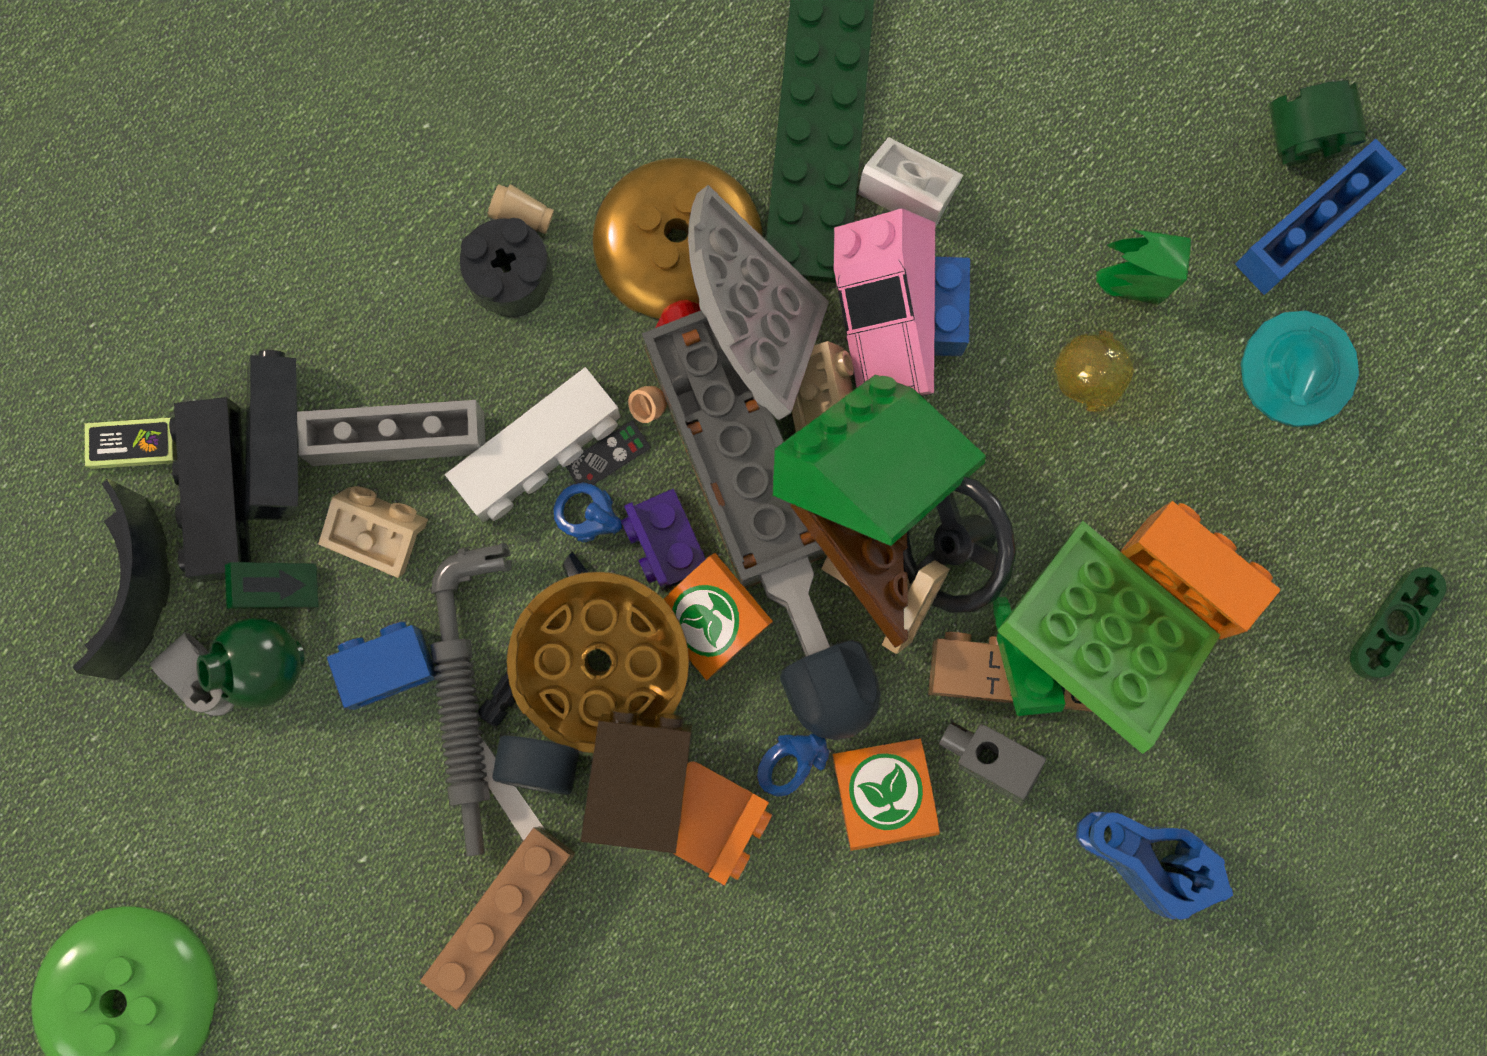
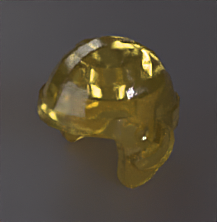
(1094, 370)

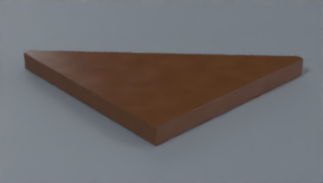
(869, 568)

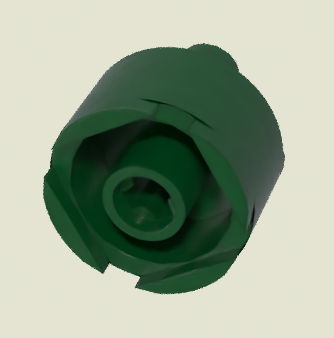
(1321, 119)

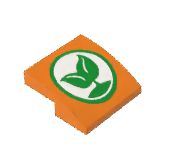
(715, 615)
(886, 794)

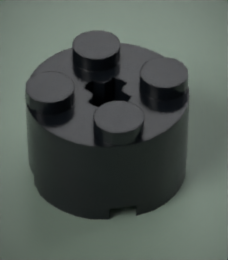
(497, 245)

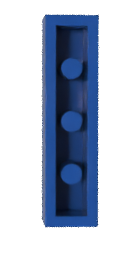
(1320, 216)

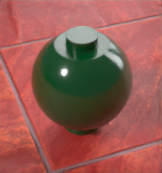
(251, 663)

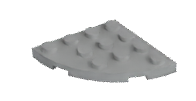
(753, 302)

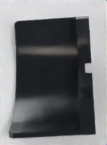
(141, 589)

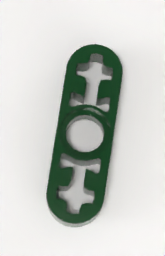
(1405, 590)

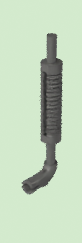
(456, 689)

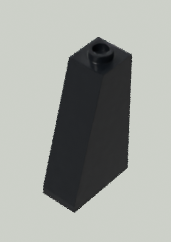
(271, 437)

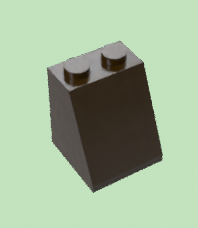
(637, 781)

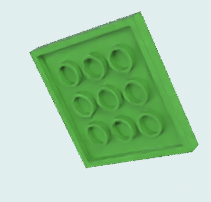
(1110, 636)

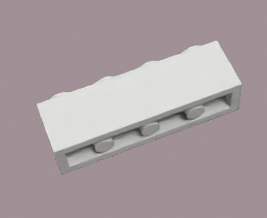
(534, 446)

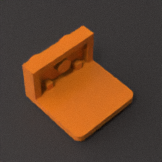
(718, 823)

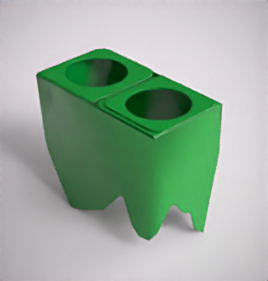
(1147, 267)

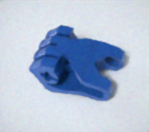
(1132, 856)

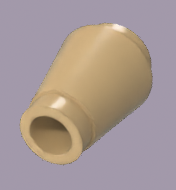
(514, 203)

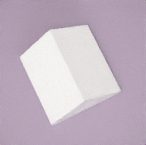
(908, 180)

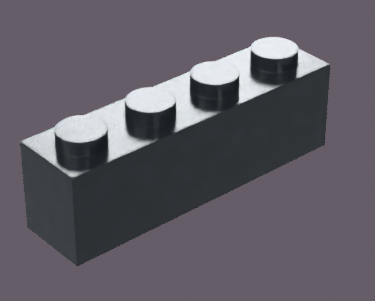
(210, 487)

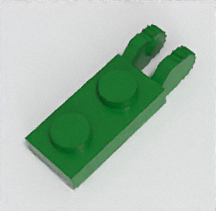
(1029, 685)

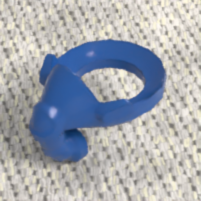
(598, 515)
(807, 749)

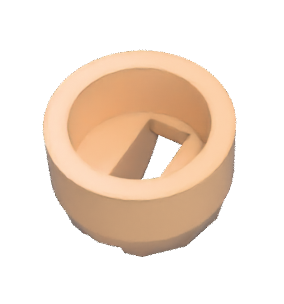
(647, 404)

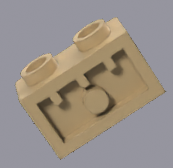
(823, 383)
(371, 530)

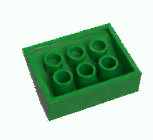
(875, 461)

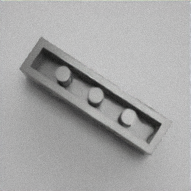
(390, 432)

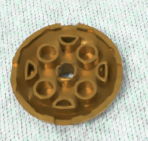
(633, 225)
(589, 613)

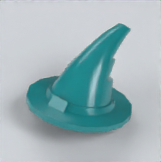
(1299, 368)

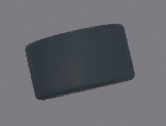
(535, 764)

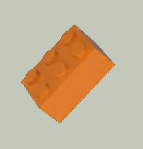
(1201, 569)

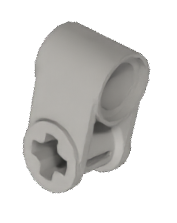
(178, 670)

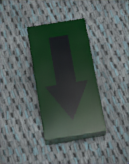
(271, 585)

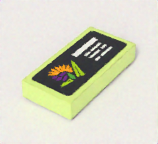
(129, 443)

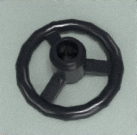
(968, 540)

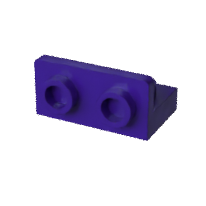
(665, 538)

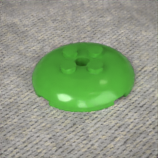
(148, 959)

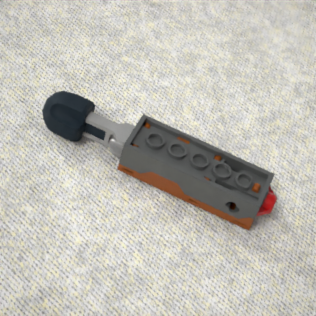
(732, 454)

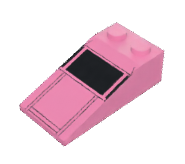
(889, 296)

